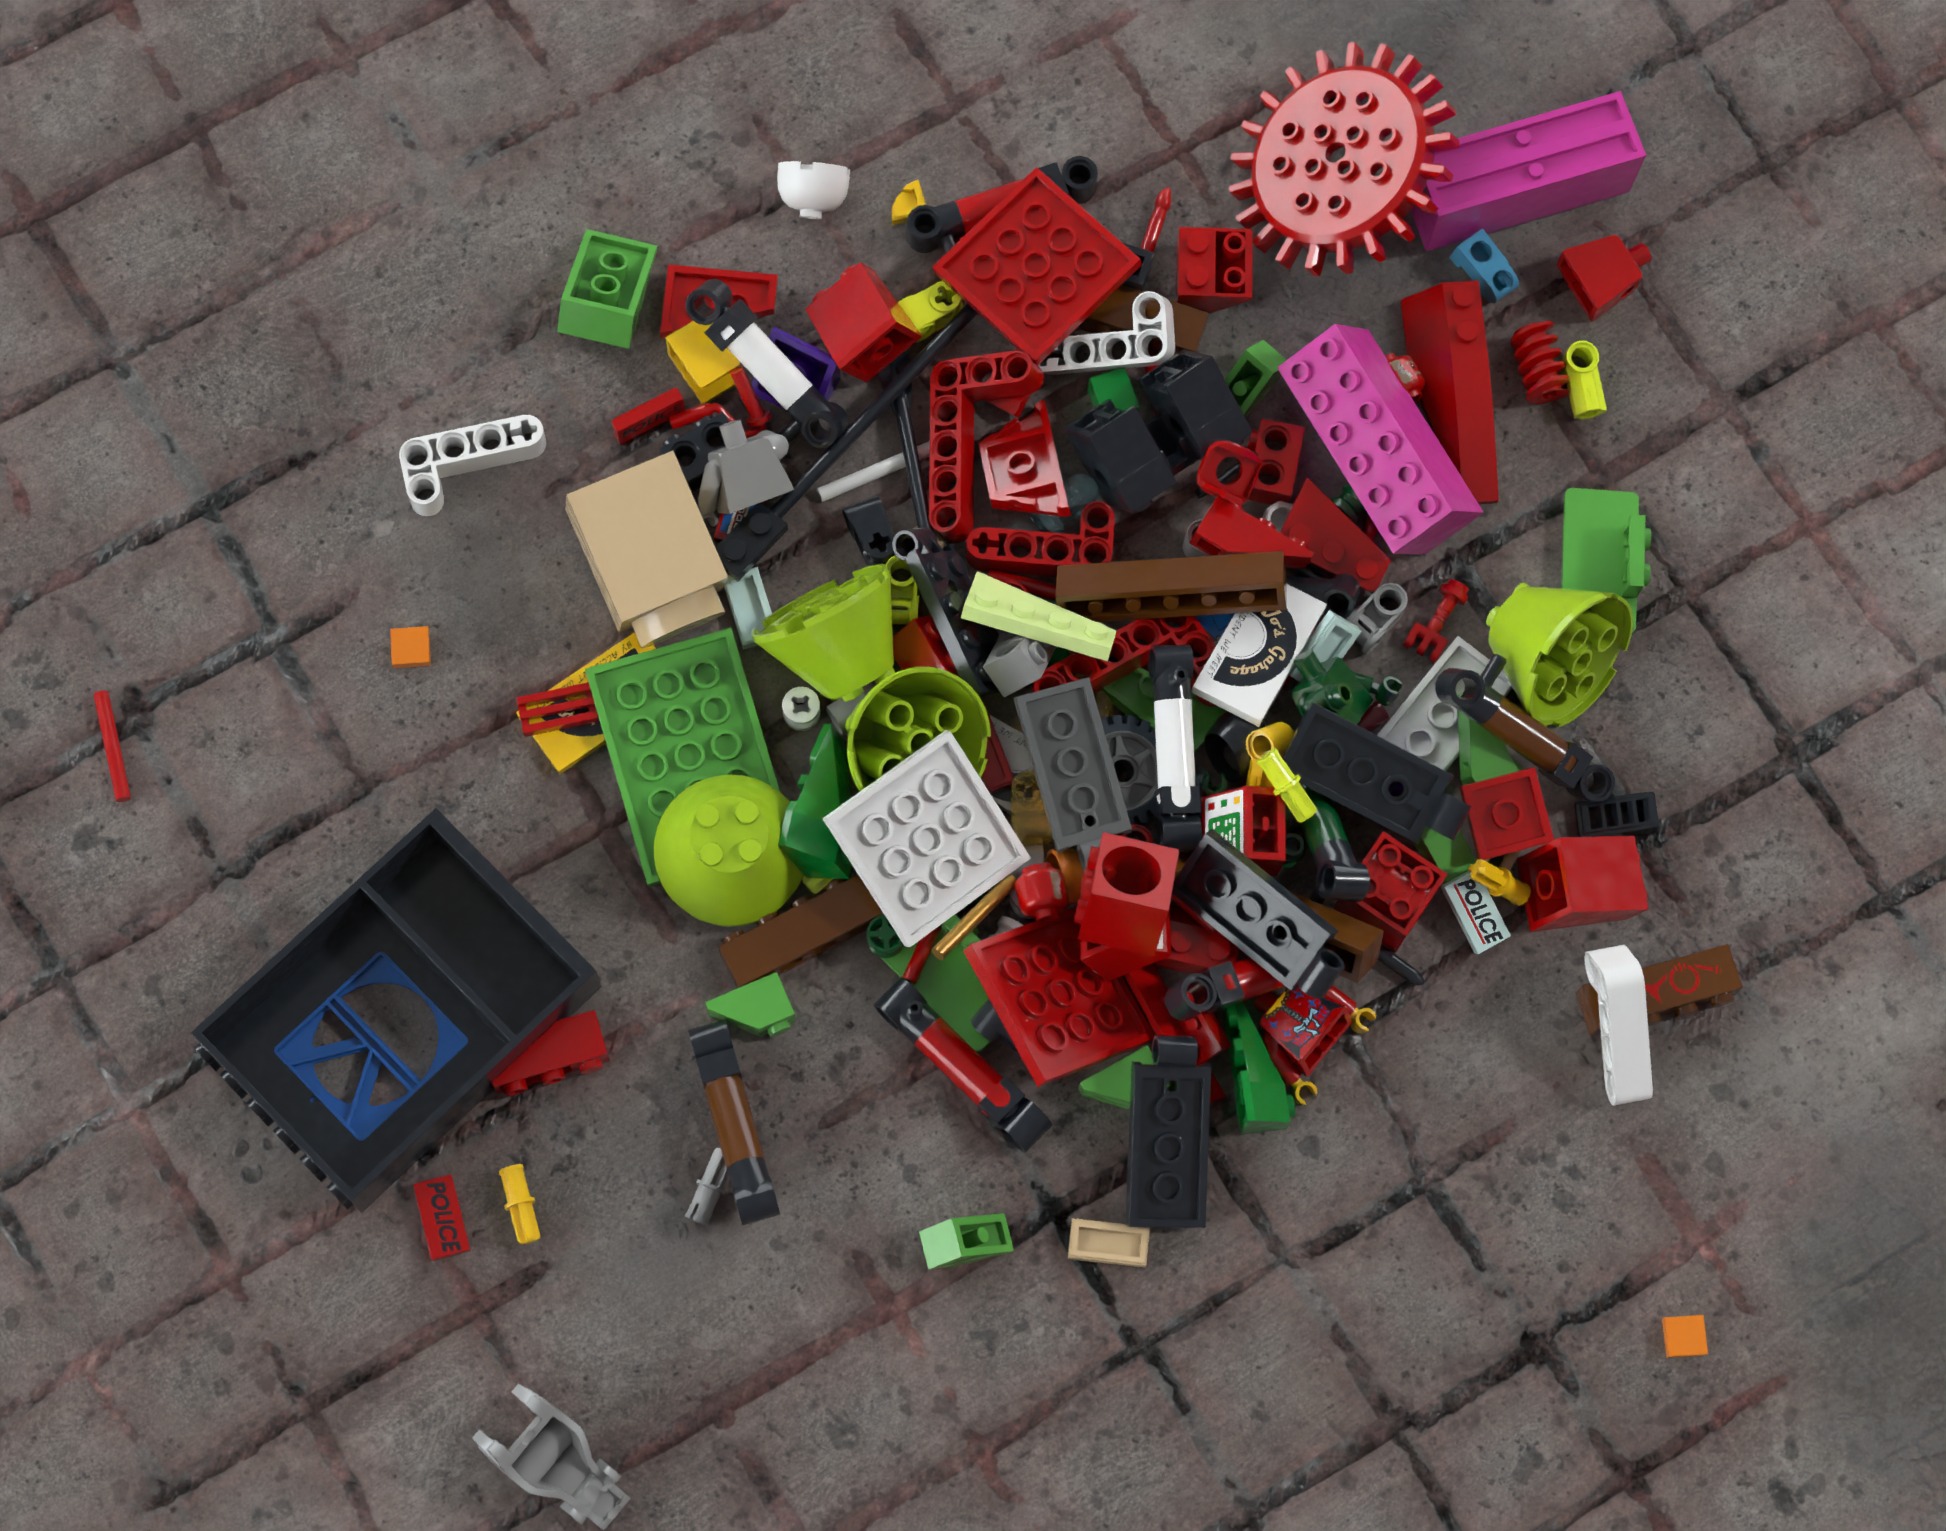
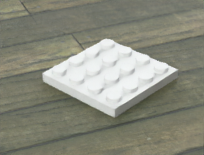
(927, 838)

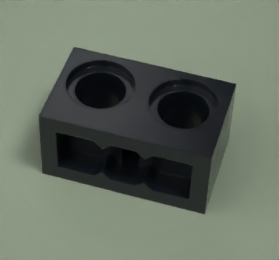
(695, 445)

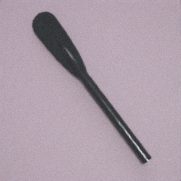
(902, 410)

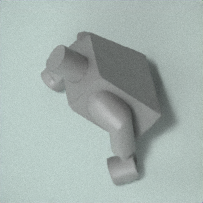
(742, 472)

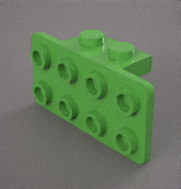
(1605, 544)
(949, 984)

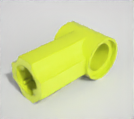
(1584, 384)

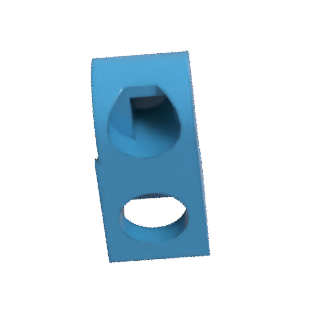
(1487, 264)

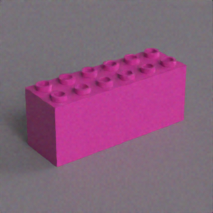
(1532, 170)
(1380, 440)

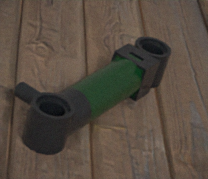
(1338, 872)

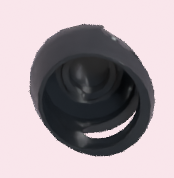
(1230, 731)

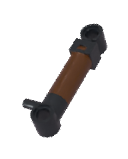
(1557, 759)
(734, 1122)

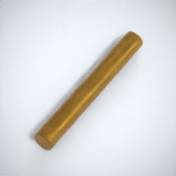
(974, 917)

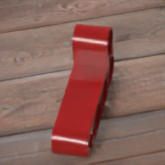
(1041, 543)

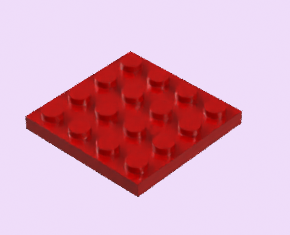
(1036, 266)
(1055, 1003)

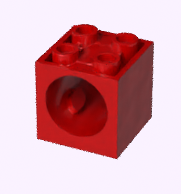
(1397, 892)
(1126, 893)

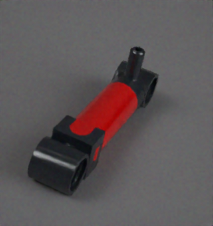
(961, 215)
(1219, 988)
(995, 1096)

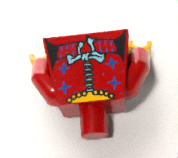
(1304, 1029)

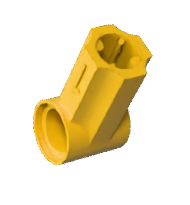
(1260, 742)

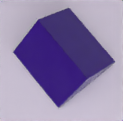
(809, 360)

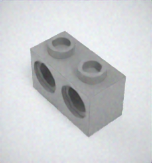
(1017, 662)

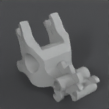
(557, 1463)

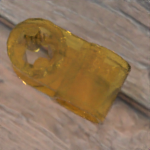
(1028, 814)

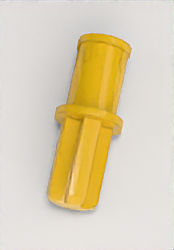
(1499, 882)
(520, 1204)

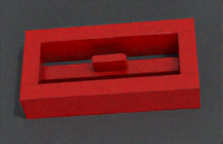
(555, 695)

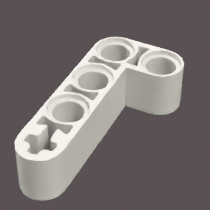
(1135, 340)
(472, 459)
(1623, 1023)

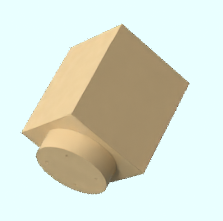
(649, 550)

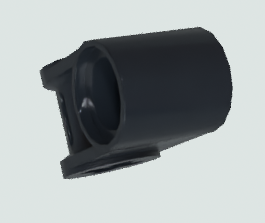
(870, 528)

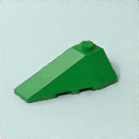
(803, 831)
(1256, 1081)

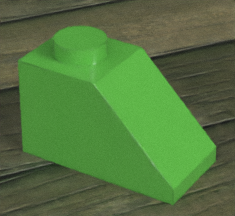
(1254, 375)
(756, 1007)
(1114, 1082)
(965, 1240)

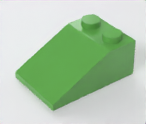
(606, 289)

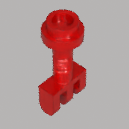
(1453, 593)

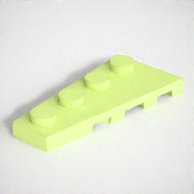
(1029, 616)

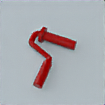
(757, 418)

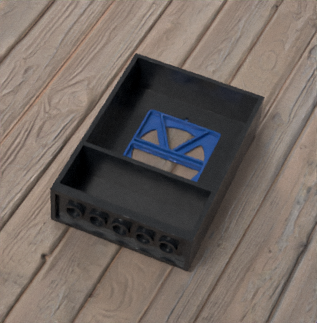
(417, 919)

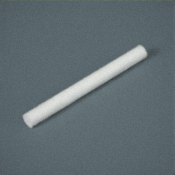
(869, 474)

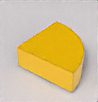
(908, 199)

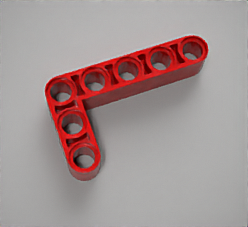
(960, 430)
(1131, 654)

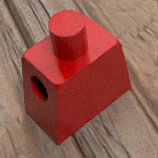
(1603, 272)

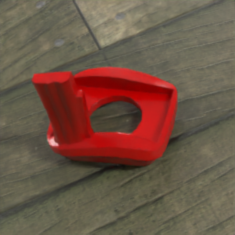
(1241, 487)

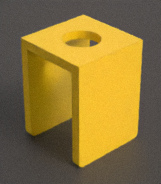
(701, 361)

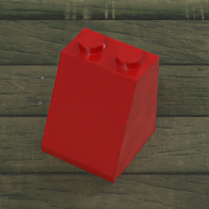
(861, 323)
(1583, 882)

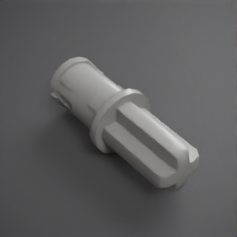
(708, 1190)

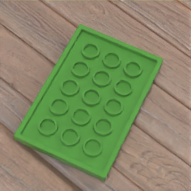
(674, 722)

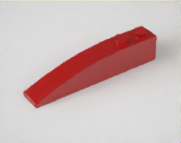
(1450, 350)

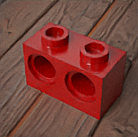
(1280, 463)

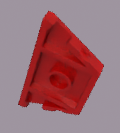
(1025, 467)

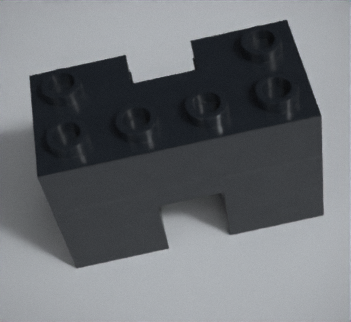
(1140, 459)

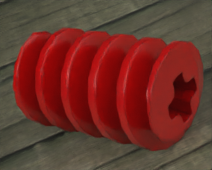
(1538, 364)

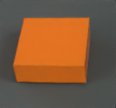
(410, 647)
(1685, 1336)

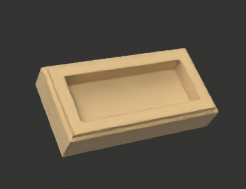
(1108, 1243)

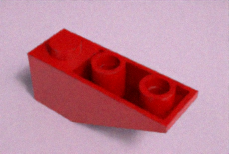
(1233, 531)
(562, 1049)

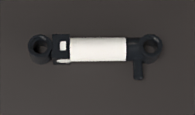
(735, 330)
(1177, 794)

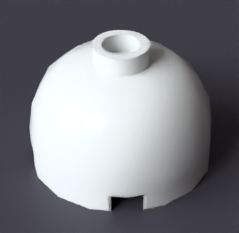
(812, 187)

